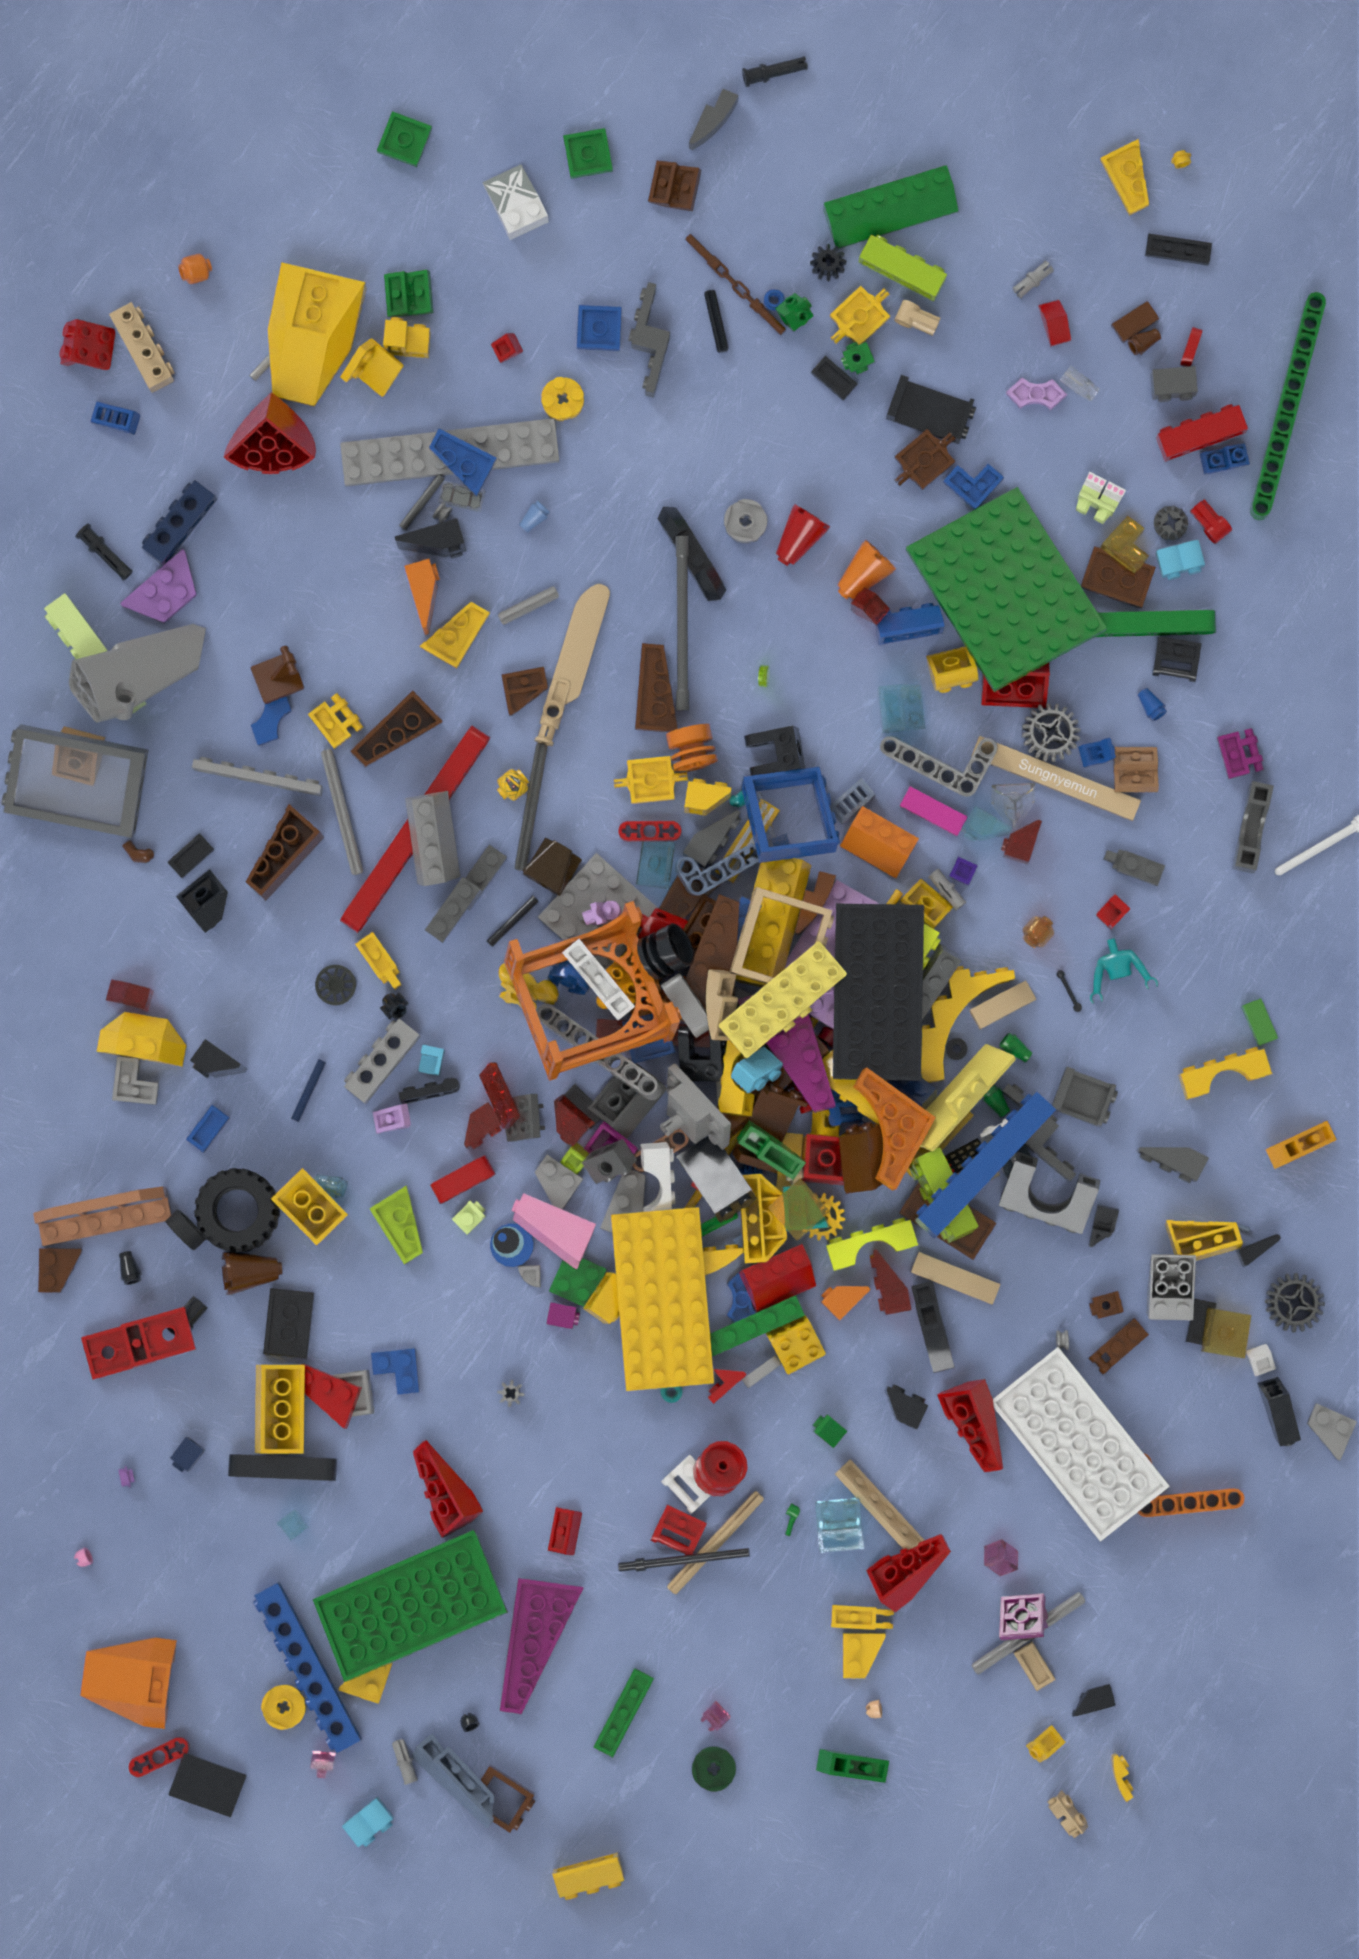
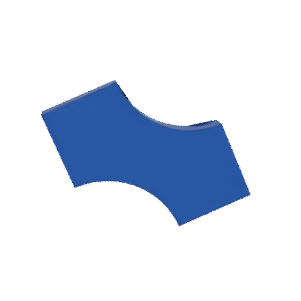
(266, 727)
(742, 1303)

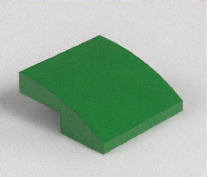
(408, 293)

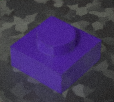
(963, 871)

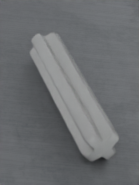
(528, 605)

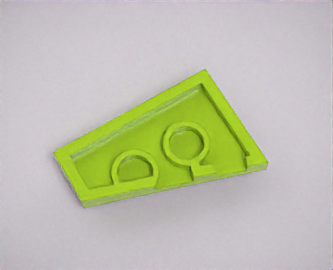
(399, 1224)

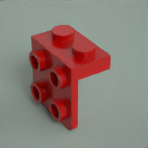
(87, 344)

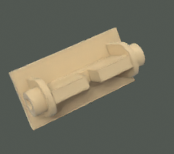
(1063, 1805)

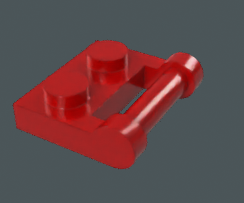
(681, 1524)

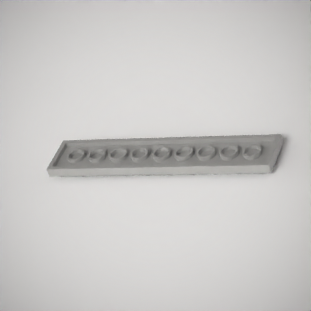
(411, 458)

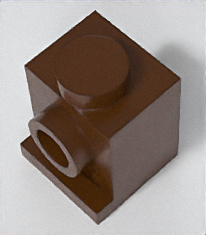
(1114, 1301)

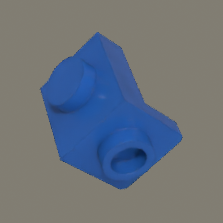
(1097, 752)

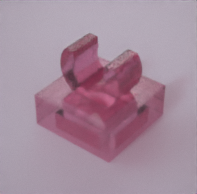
(716, 1716)
(322, 1762)

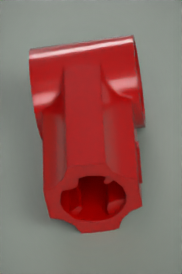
(1214, 526)

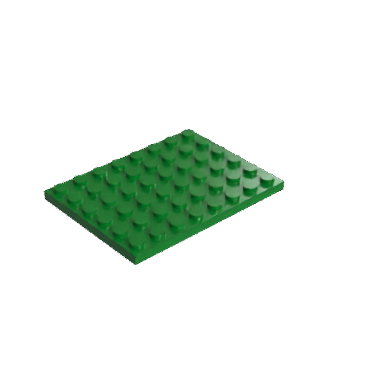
(1006, 589)

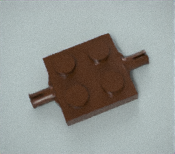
(924, 459)

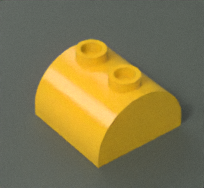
(952, 669)

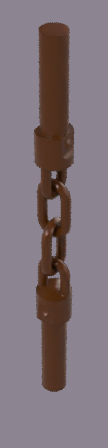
(715, 263)

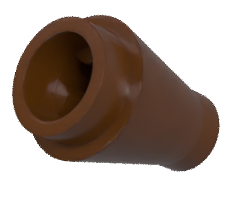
(1143, 341)

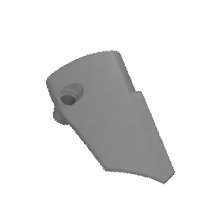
(134, 671)

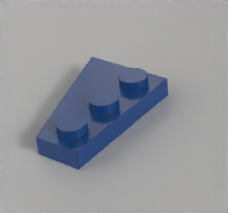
(463, 459)

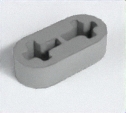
(761, 1371)

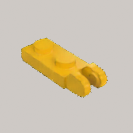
(859, 1617)

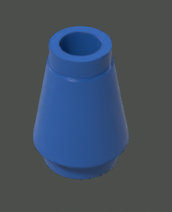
(1152, 705)

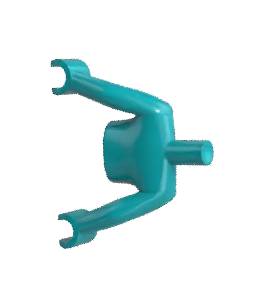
(1118, 965)

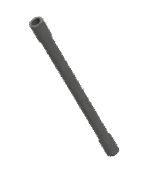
(682, 553)

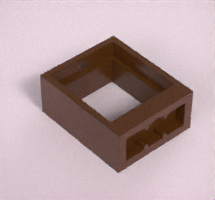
(526, 1805)

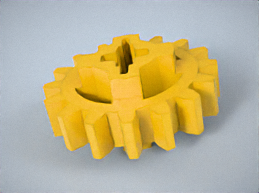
(832, 1223)

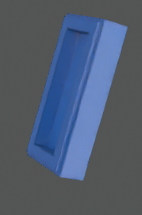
(207, 1128)

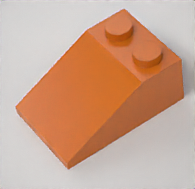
(422, 581)

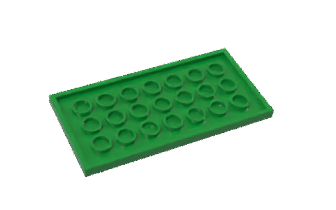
(410, 1606)

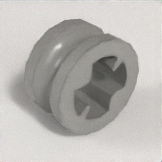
(442, 512)
(1062, 1339)

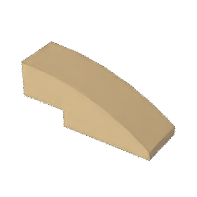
(719, 1000)
(1002, 1005)

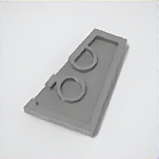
(627, 1197)

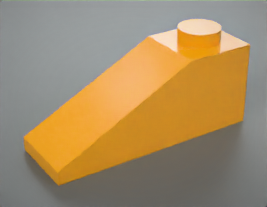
(1300, 1144)

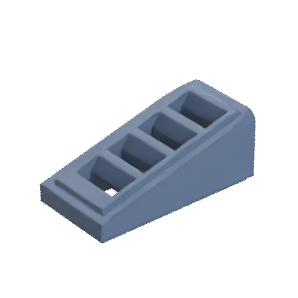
(863, 801)

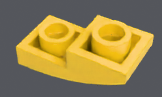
(1119, 1770)

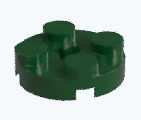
(721, 1758)

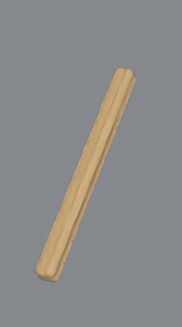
(716, 1540)

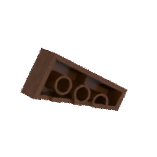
(283, 852)

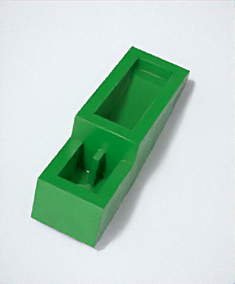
(770, 1150)

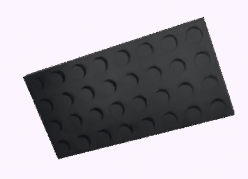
(881, 994)

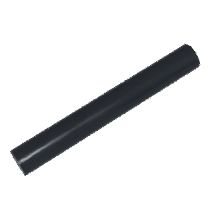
(520, 913)

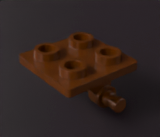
(277, 676)

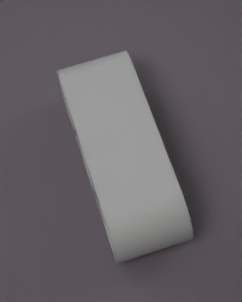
(687, 1003)

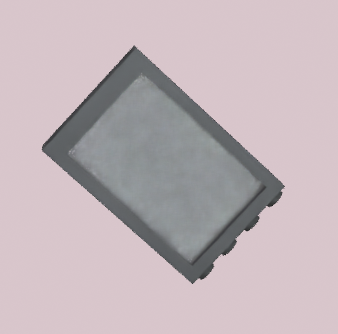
(74, 780)

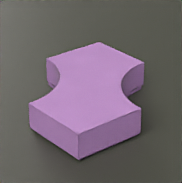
(1027, 393)

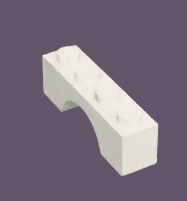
(656, 1160)

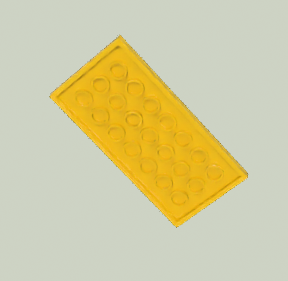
(662, 1299)

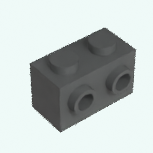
(1174, 383)

